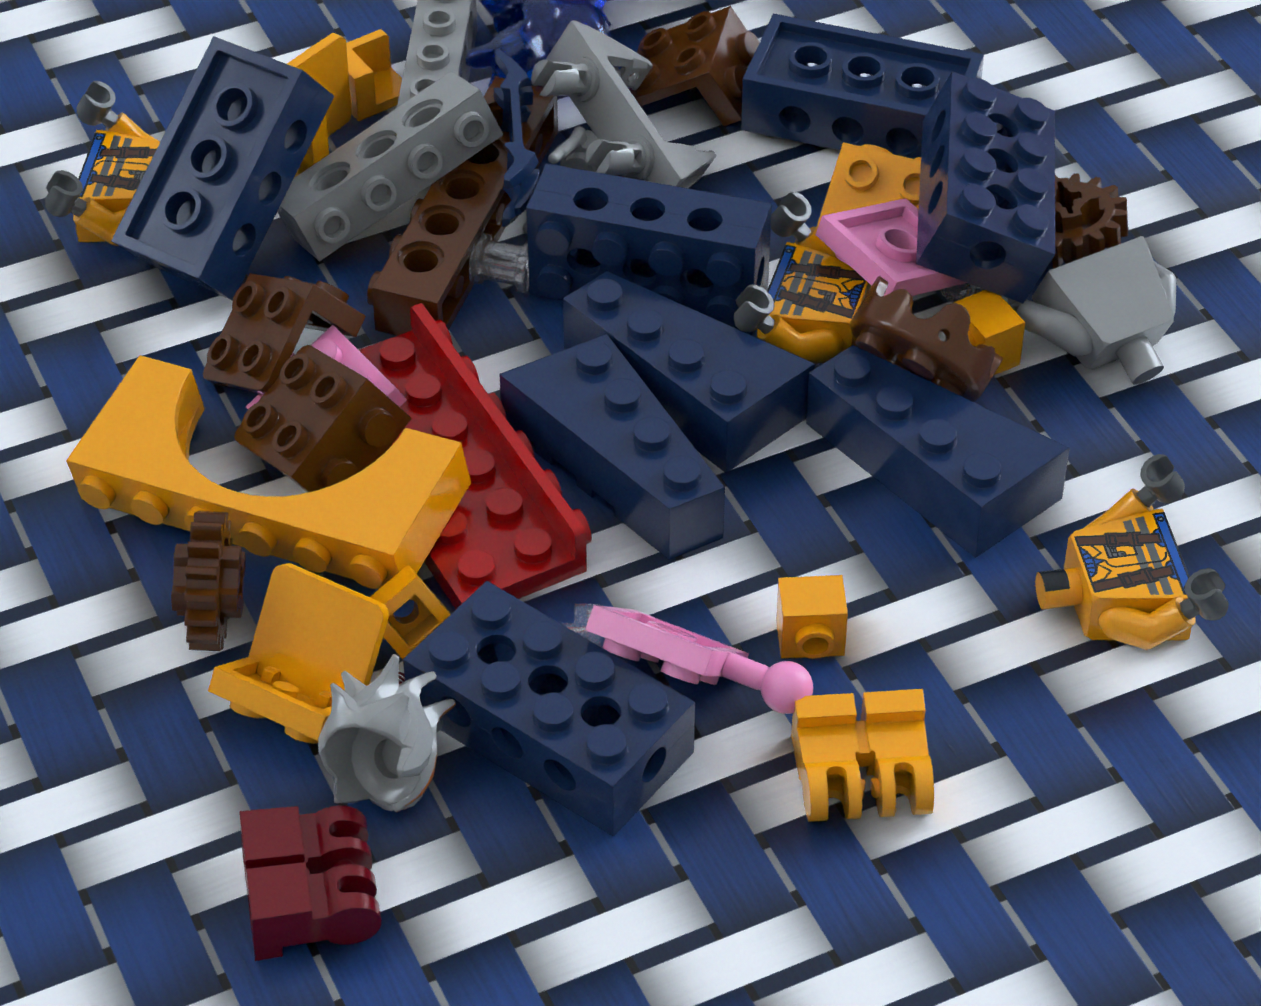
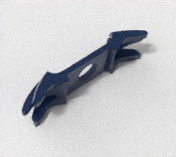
(521, 163)

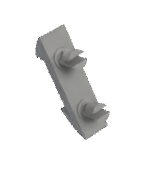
(626, 137)

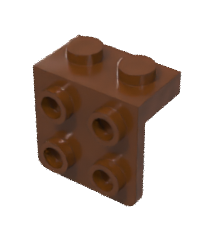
(702, 53)
(267, 325)
(320, 421)

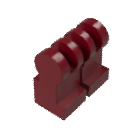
(308, 878)

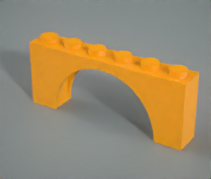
(356, 529)

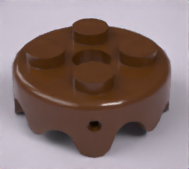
(893, 333)

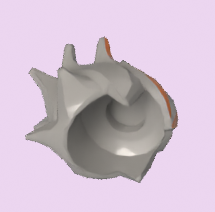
(382, 739)

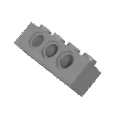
(438, 44)
(387, 164)

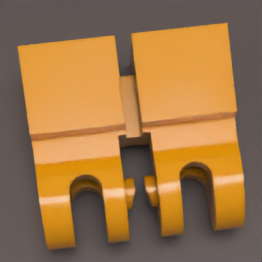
(886, 742)

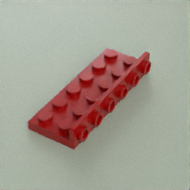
(513, 515)

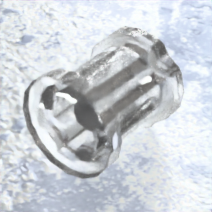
(499, 263)

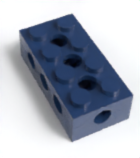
(816, 86)
(223, 167)
(987, 187)
(657, 235)
(554, 707)

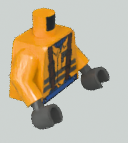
(110, 171)
(809, 294)
(1129, 572)

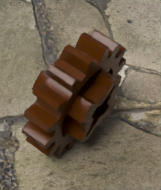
(1086, 218)
(208, 581)

